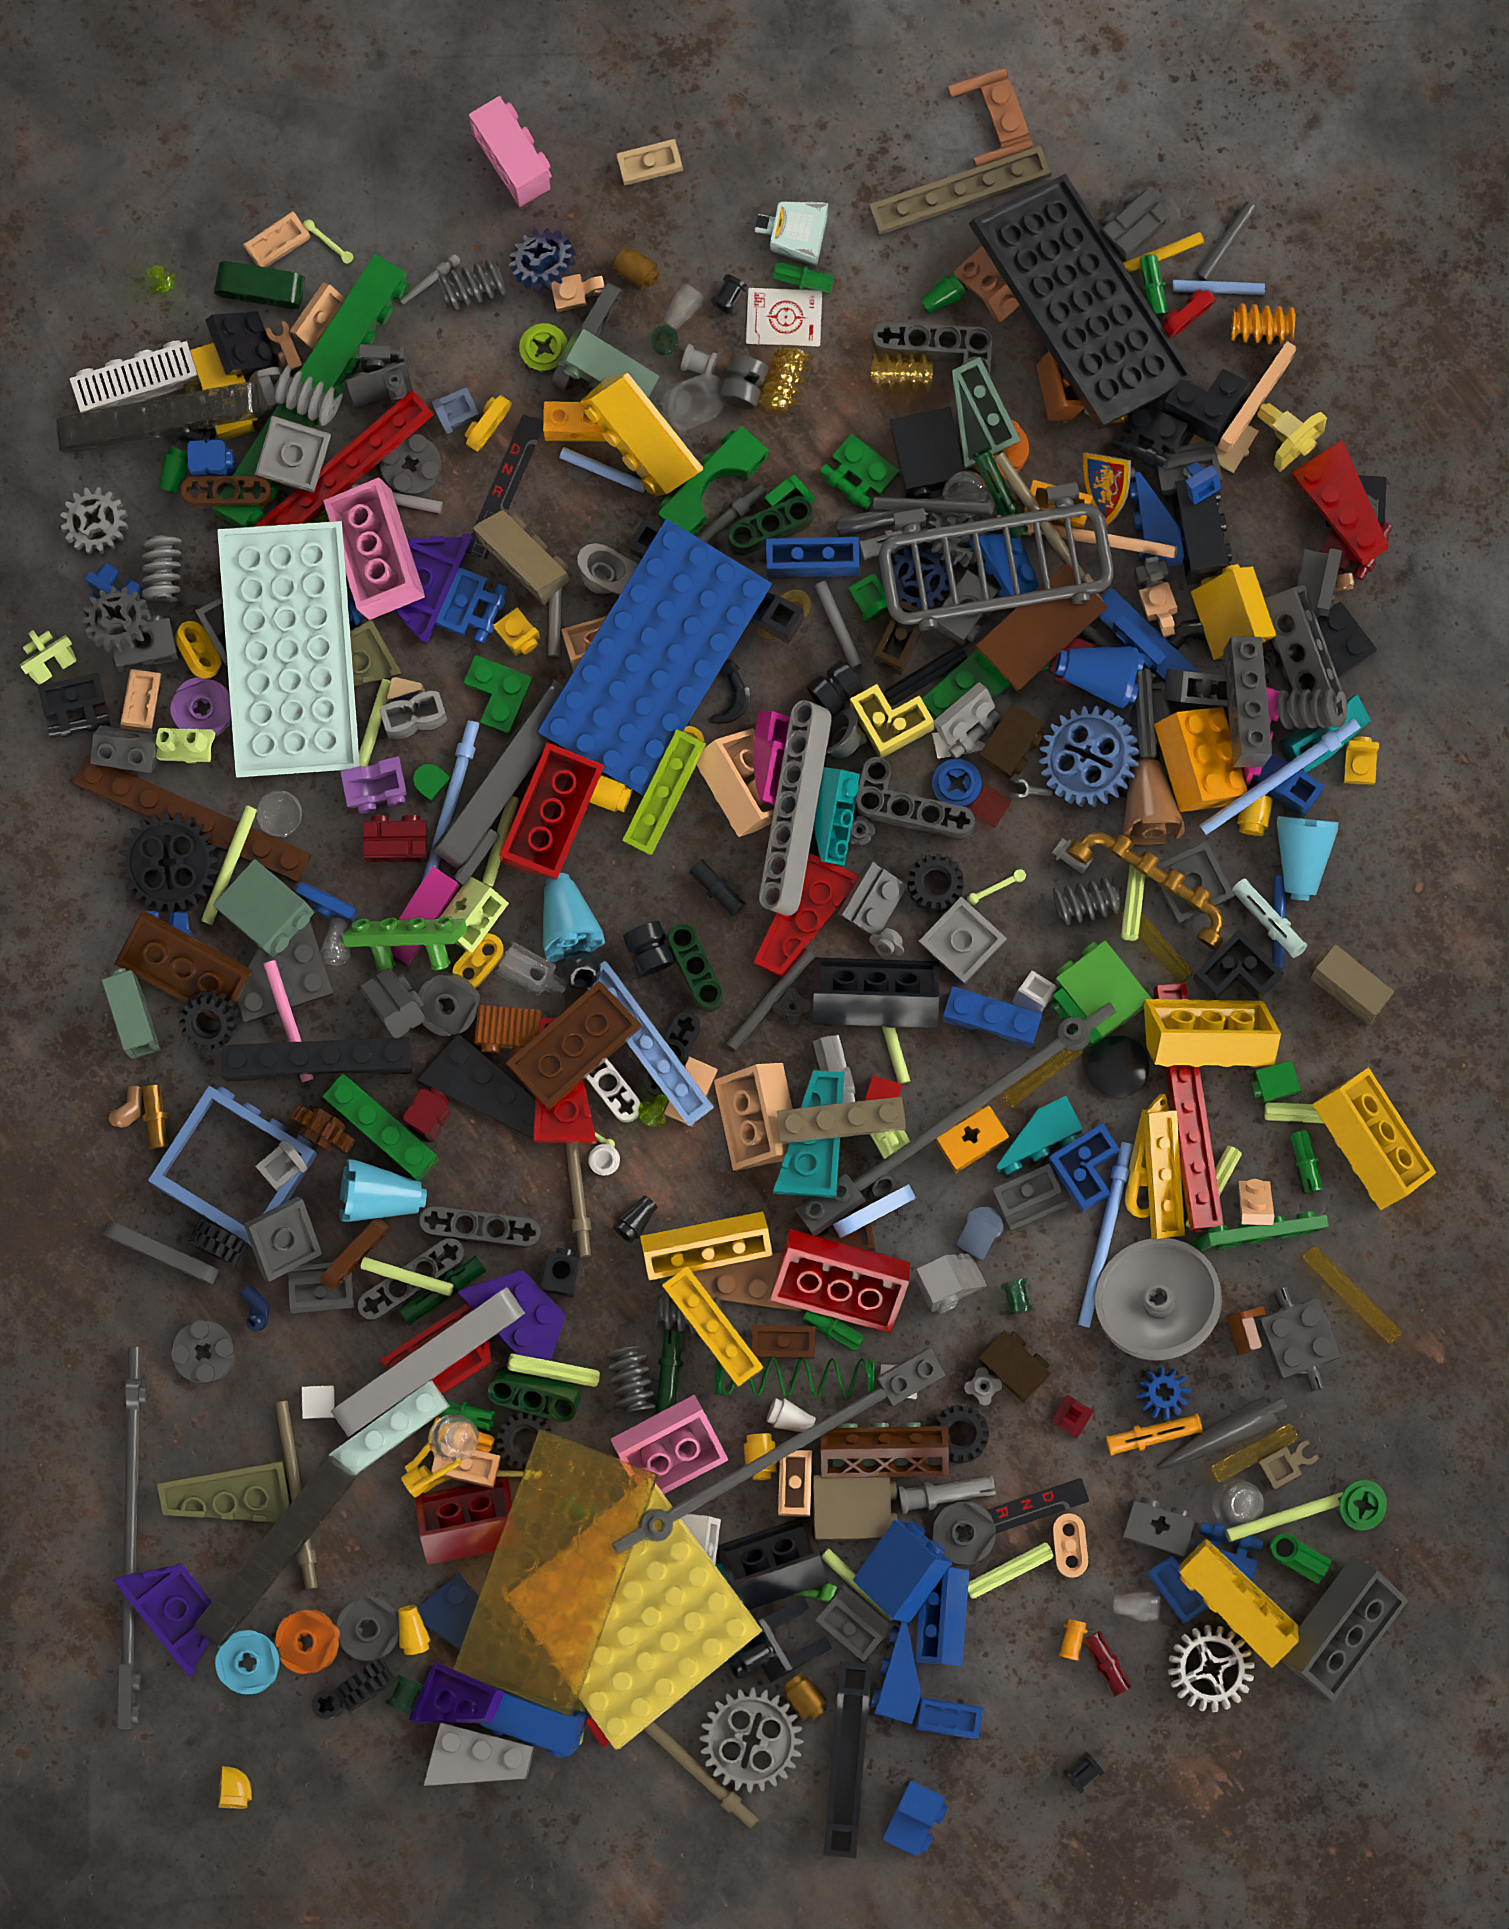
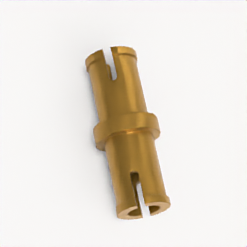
(154, 1116)

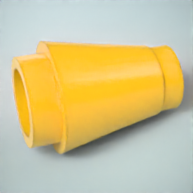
(412, 1632)

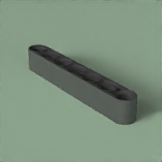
(497, 783)

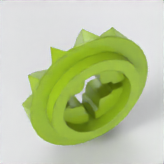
(541, 334)

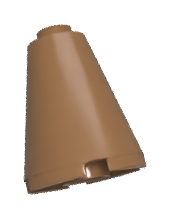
(1150, 806)

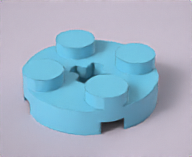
(233, 1652)

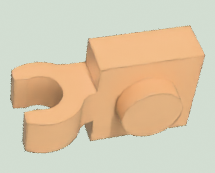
(573, 291)
(1159, 605)

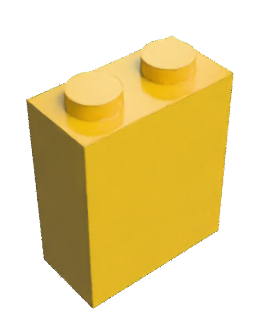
(1232, 608)

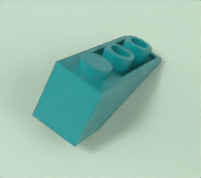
(1305, 738)
(835, 813)
(1046, 1129)

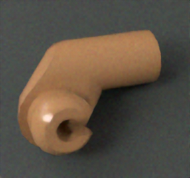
(129, 1111)

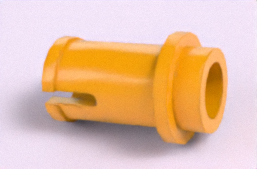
(1073, 1639)

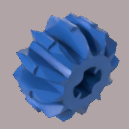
(1170, 1385)

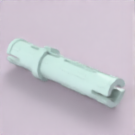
(1293, 942)

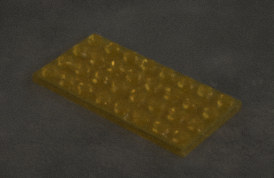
(555, 1572)

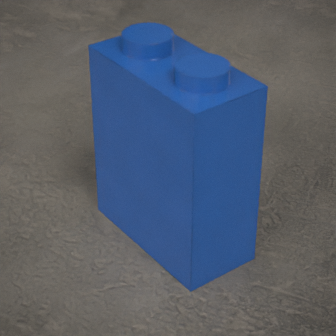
(902, 1570)

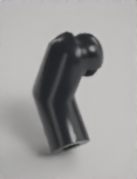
(1185, 630)

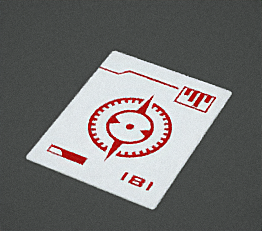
(784, 317)

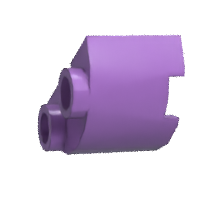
(374, 785)

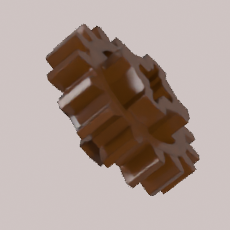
(322, 1129)

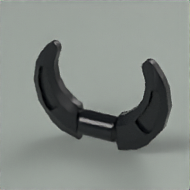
(741, 695)

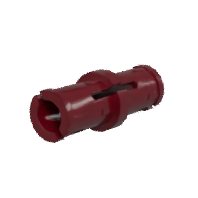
(1107, 1663)

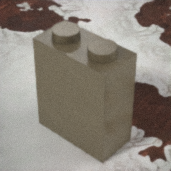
(1350, 983)
(853, 1508)

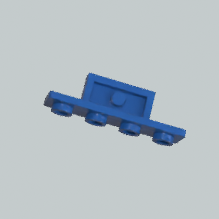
(1135, 631)

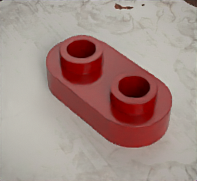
(1197, 305)

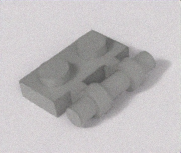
(963, 715)

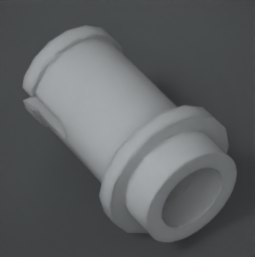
(1060, 852)

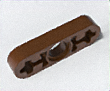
(217, 481)
(354, 1253)

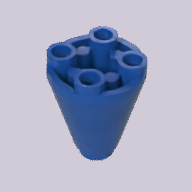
(1102, 671)

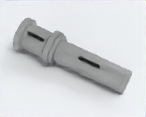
(929, 1495)

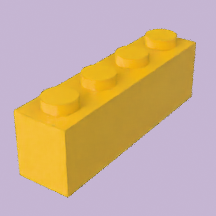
(706, 1245)

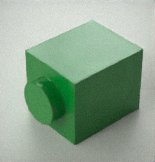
(1275, 1082)

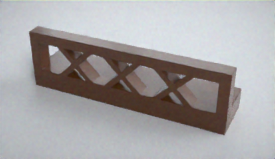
(884, 1446)

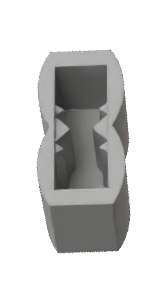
(406, 717)

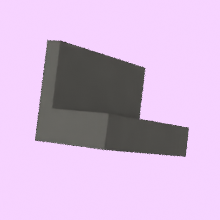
(1319, 576)

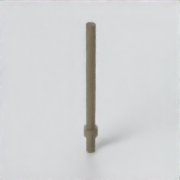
(1032, 505)
(580, 1224)
(306, 1556)
(730, 1801)

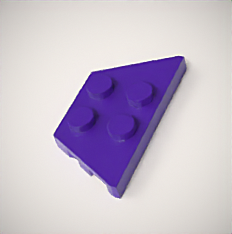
(436, 564)
(535, 1331)
(170, 1606)

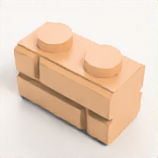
(795, 1484)

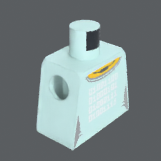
(796, 230)

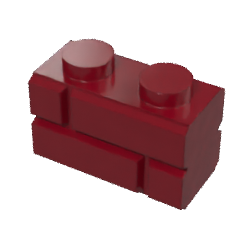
(395, 839)
(428, 1113)

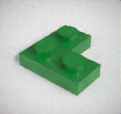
(506, 688)

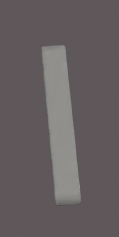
(795, 808)
(427, 1362)

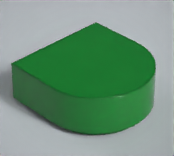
(430, 781)

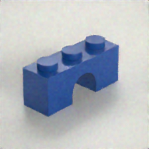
(991, 1015)

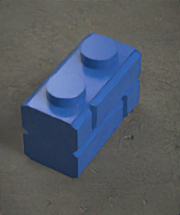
(210, 459)

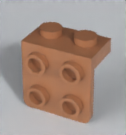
(984, 280)

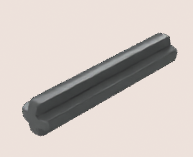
(1145, 715)

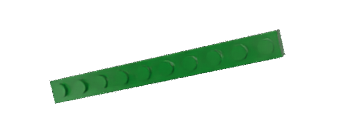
(329, 362)

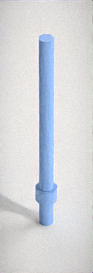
(1329, 741)
(464, 753)
(1120, 1175)

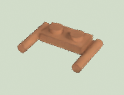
(1003, 112)

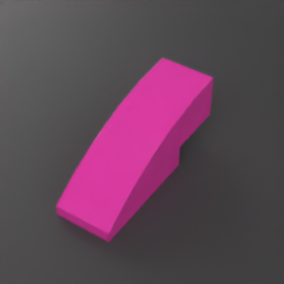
(768, 753)
(427, 902)

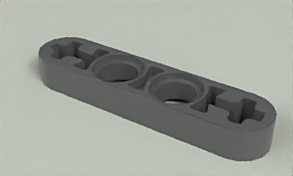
(594, 324)
(479, 1231)
(160, 1252)
(411, 1289)

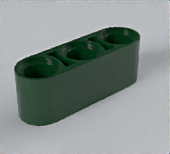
(259, 285)
(779, 513)
(695, 952)
(520, 1399)

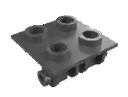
(388, 382)

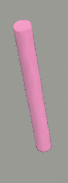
(283, 1007)

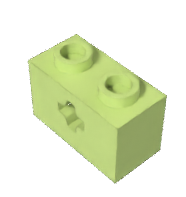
(479, 908)

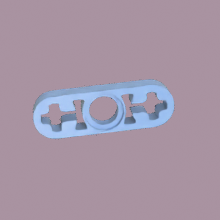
(874, 1211)

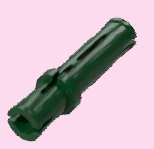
(991, 473)
(429, 1299)
(669, 1370)

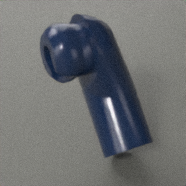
(259, 1308)

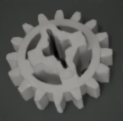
(98, 510)

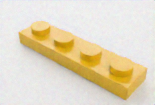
(1164, 1174)
(712, 1326)

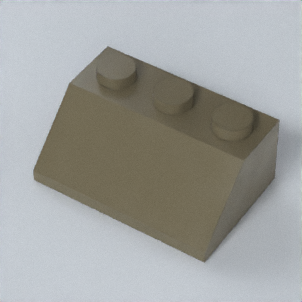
(522, 554)

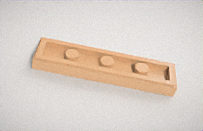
(1257, 397)

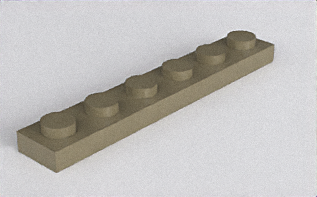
(960, 190)

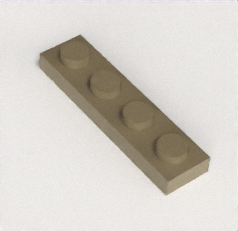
(841, 1120)

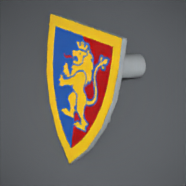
(1107, 482)

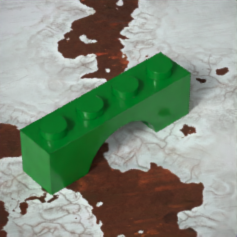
(738, 456)
(380, 1127)

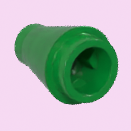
(945, 292)
(173, 469)

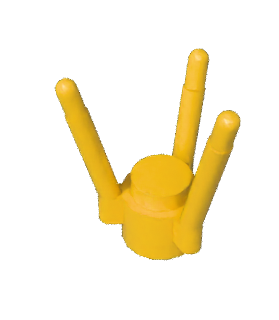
(420, 1478)

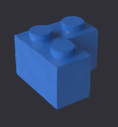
(1077, 1164)
(914, 1818)

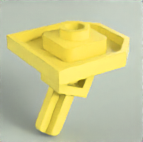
(1295, 435)

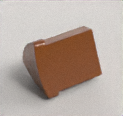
(1244, 1329)

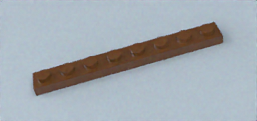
(150, 799)

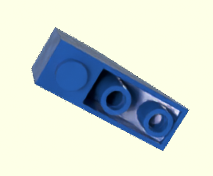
(1154, 520)
(1296, 792)
(901, 1686)

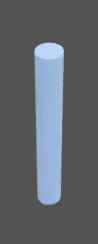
(1217, 287)
(602, 469)

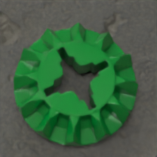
(1367, 1517)

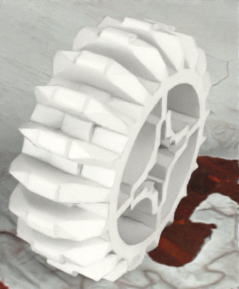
(1235, 1658)

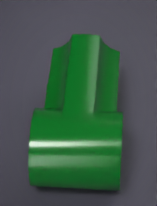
(1300, 1559)

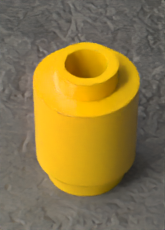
(611, 794)
(1255, 817)
(756, 1447)

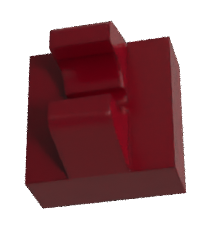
(1072, 1416)

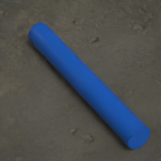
(1279, 906)

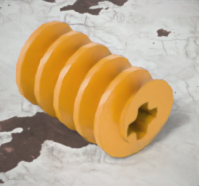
(1263, 323)

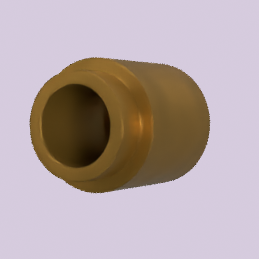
(636, 268)
(805, 1697)

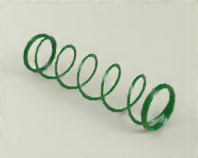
(869, 1372)

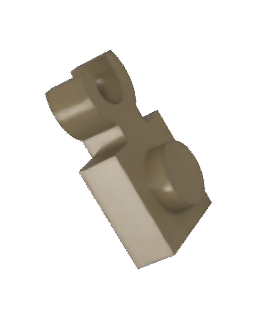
(1283, 1466)

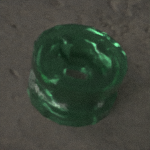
(668, 331)

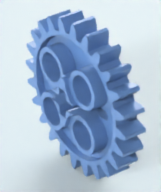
(1077, 781)

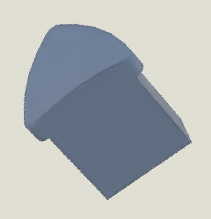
(455, 410)
(980, 1231)

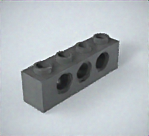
(1307, 634)
(1247, 702)

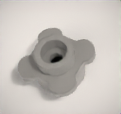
(887, 943)
(992, 1386)

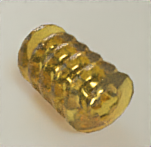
(901, 372)
(783, 379)

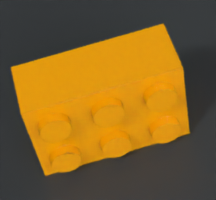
(1200, 759)

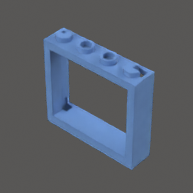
(250, 1114)

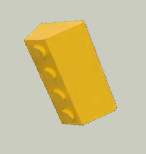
(640, 434)
(1210, 1032)
(1374, 1139)

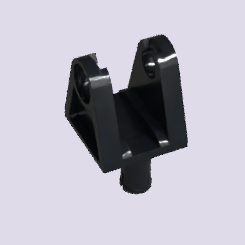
(766, 1651)

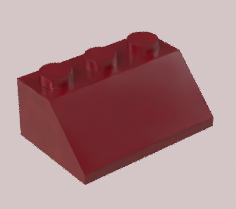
(463, 1520)

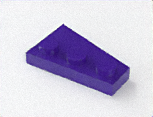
(455, 1698)

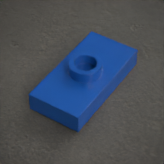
(325, 903)
(1181, 1599)
(949, 1718)

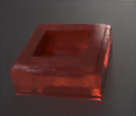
(990, 806)

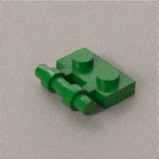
(865, 466)

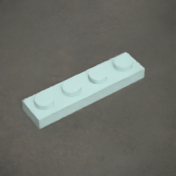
(391, 1428)

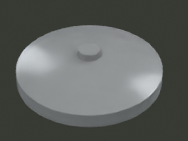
(1158, 1299)

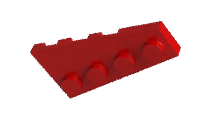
(1341, 499)
(567, 1120)

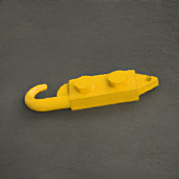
(1137, 1164)

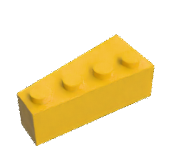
(1239, 1602)

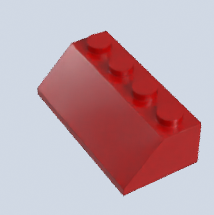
(551, 812)
(840, 1281)

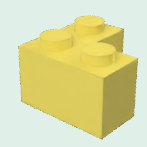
(890, 728)

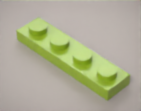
(664, 791)

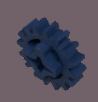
(542, 259)
(930, 574)

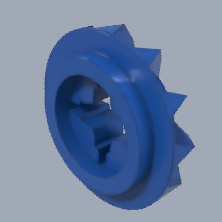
(957, 768)

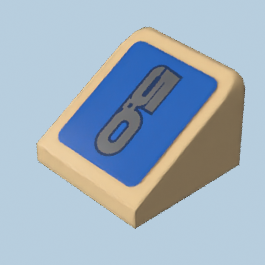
(403, 689)

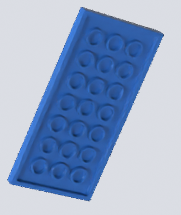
(654, 656)

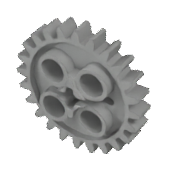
(779, 1748)

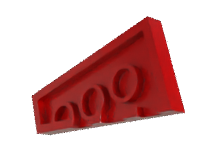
(822, 894)

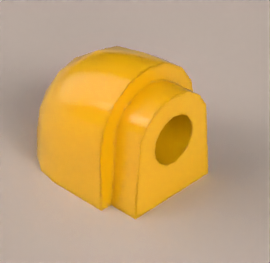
(233, 1789)

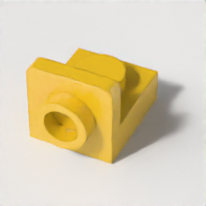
(517, 632)
(1360, 761)

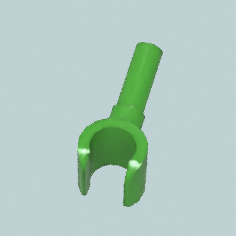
(826, 1593)

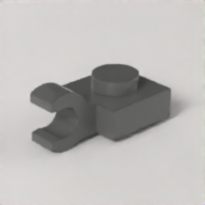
(1151, 573)

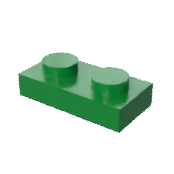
(1065, 1008)

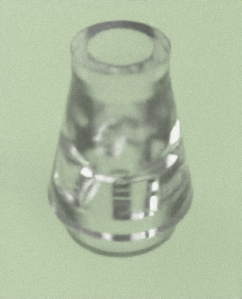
(683, 306)
(333, 948)
(1138, 1606)

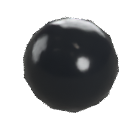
(581, 969)

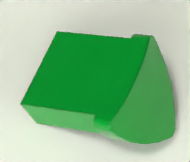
(787, 487)
(869, 598)

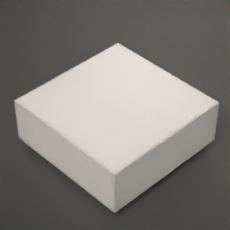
(318, 1402)

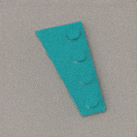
(812, 1166)

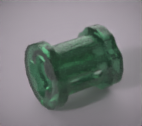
(1017, 1296)
(404, 1694)

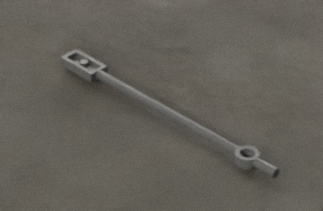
(822, 1212)
(894, 1387)
(128, 1678)

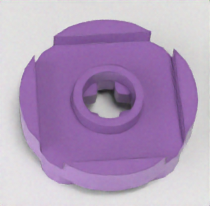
(209, 692)

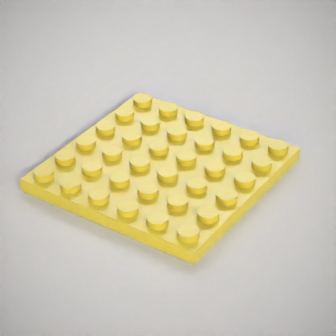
(663, 1632)

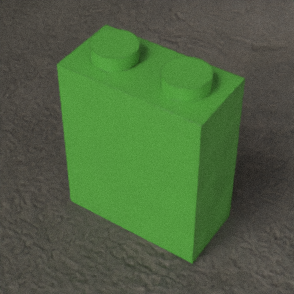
(1102, 979)

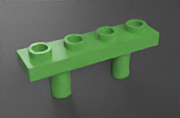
(416, 931)

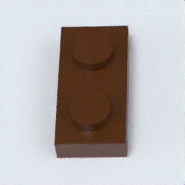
(783, 1341)

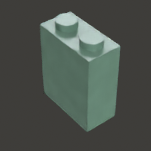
(264, 908)
(130, 1013)

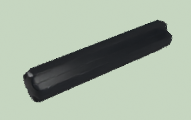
(925, 675)

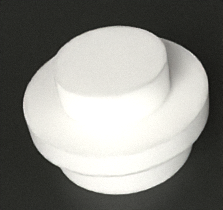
(604, 1159)

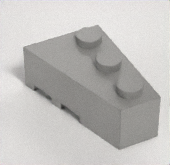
(948, 1281)
(474, 1757)

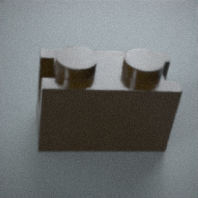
(898, 642)
(1011, 742)
(1015, 1365)

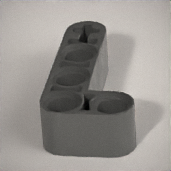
(932, 335)
(915, 804)

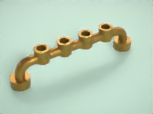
(1170, 881)

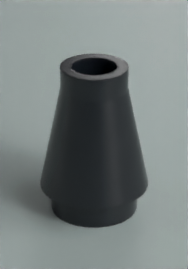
(634, 1220)

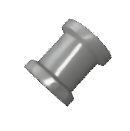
(698, 361)

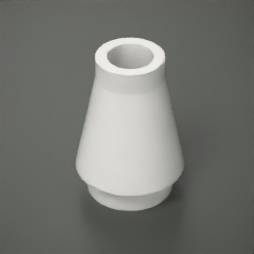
(788, 1416)

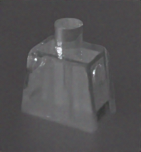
(516, 968)

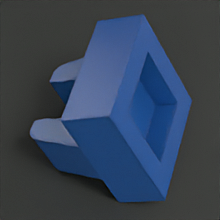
(1201, 482)

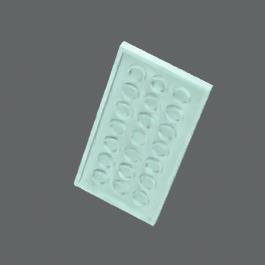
(288, 649)

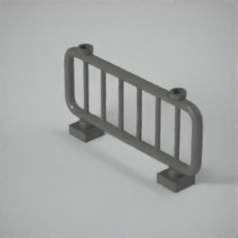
(1061, 496)

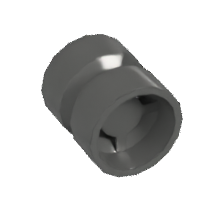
(743, 382)

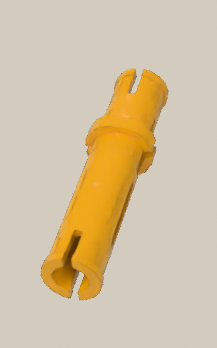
(1117, 1443)

